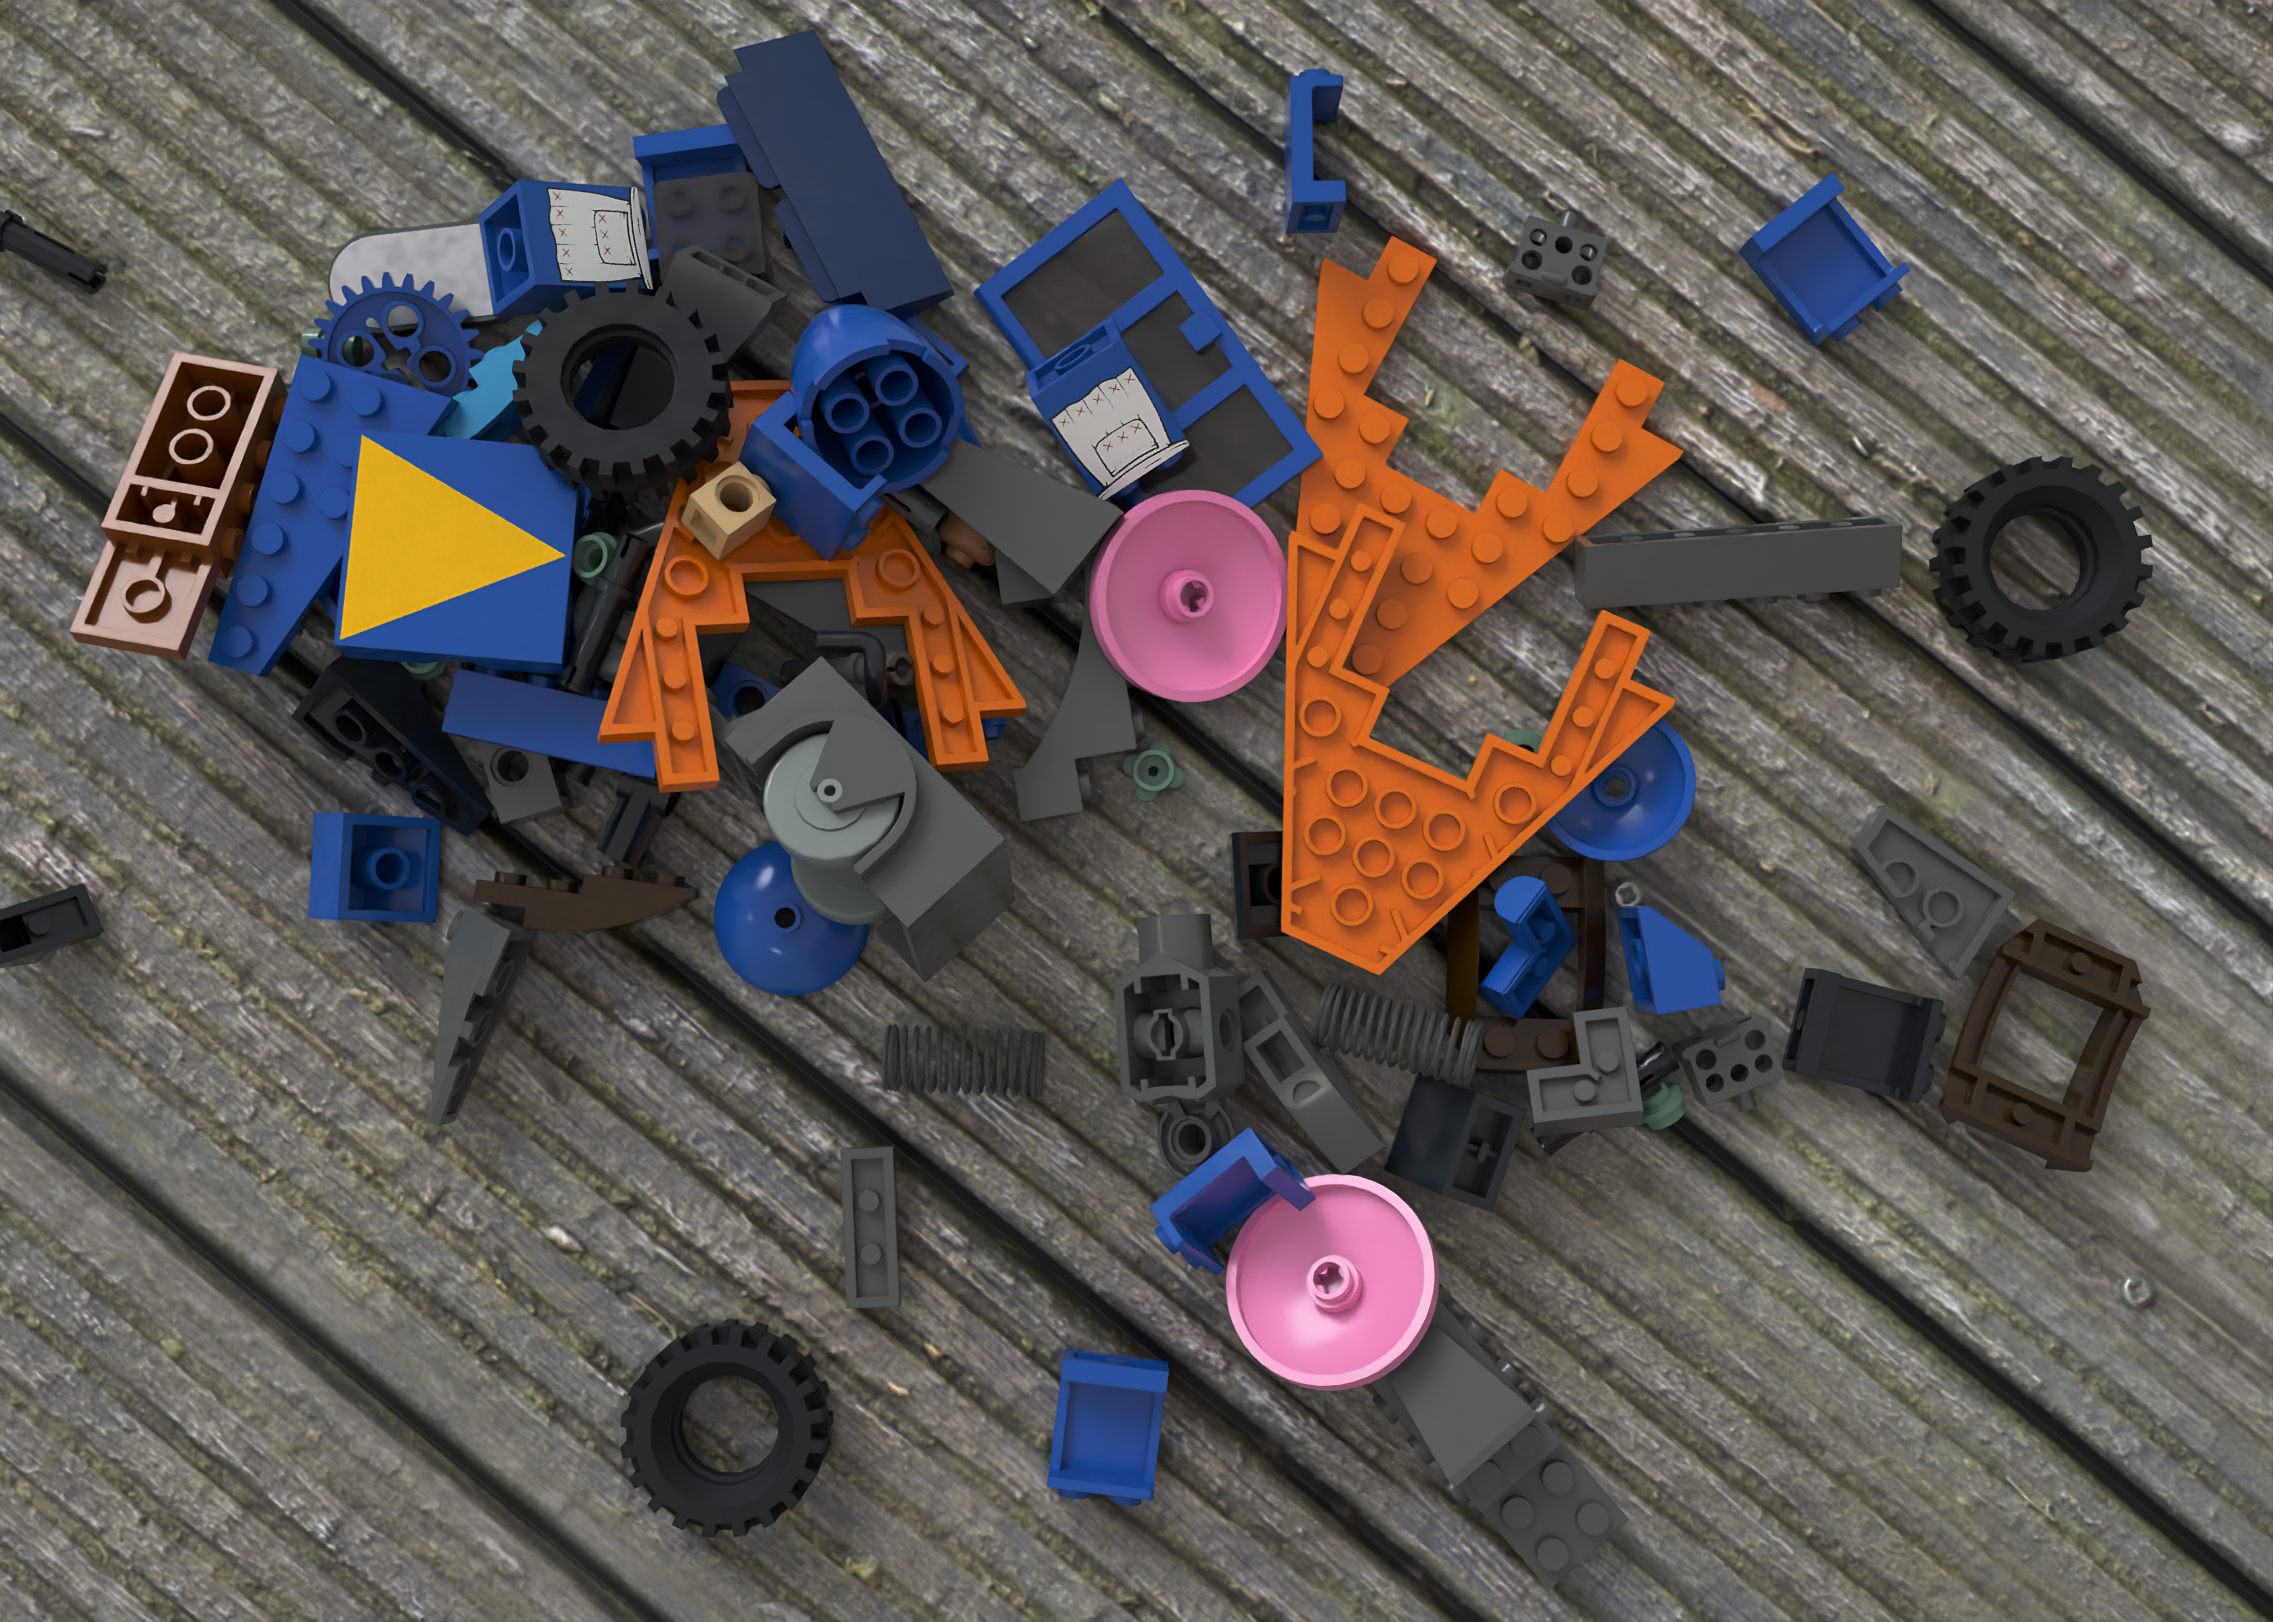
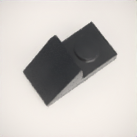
(46, 925)

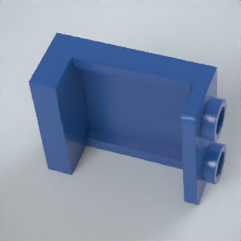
(685, 155)
(1309, 203)
(1822, 264)
(808, 491)
(1225, 1194)
(1107, 1426)

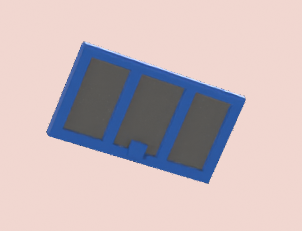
(1121, 267)

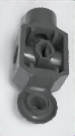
(1181, 1037)

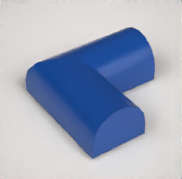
(1538, 945)

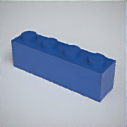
(540, 720)

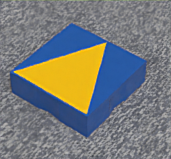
(457, 554)

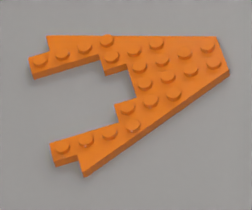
(1448, 558)
(885, 580)
(1384, 839)

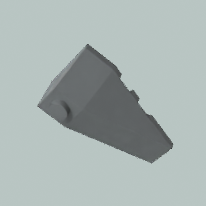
(477, 982)

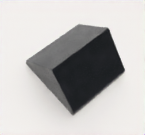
(1256, 883)

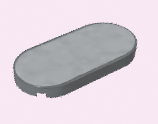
(439, 252)

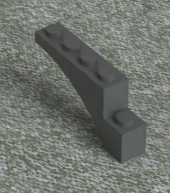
(1088, 726)

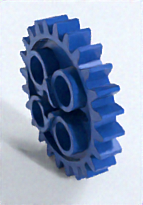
(436, 331)

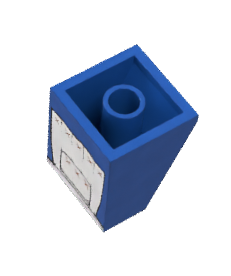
(559, 239)
(1106, 411)

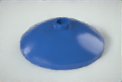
(1647, 815)
(762, 951)

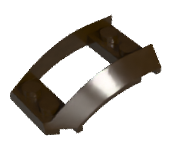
(1529, 1043)
(2016, 1114)

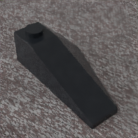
(386, 723)

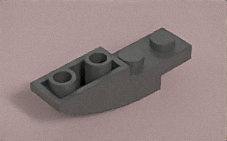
(1303, 1078)

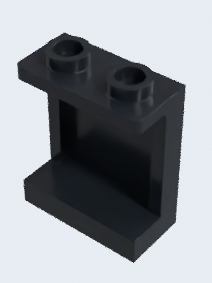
(1864, 1035)

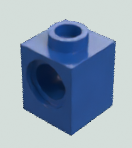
(734, 684)

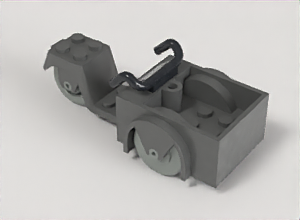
(852, 798)

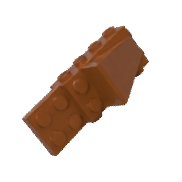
(182, 505)

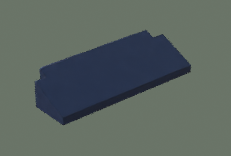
(840, 195)

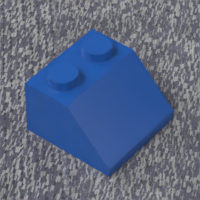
(374, 868)
(1666, 964)

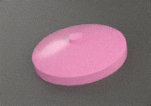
(1189, 595)
(1334, 1287)

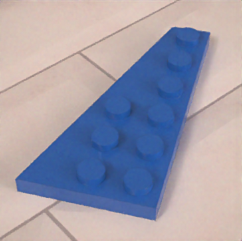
(304, 502)

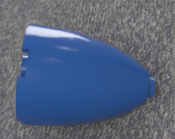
(879, 392)

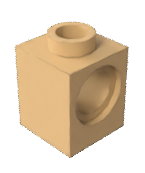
(718, 526)

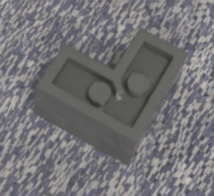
(1600, 1089)

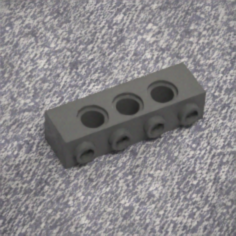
(534, 796)

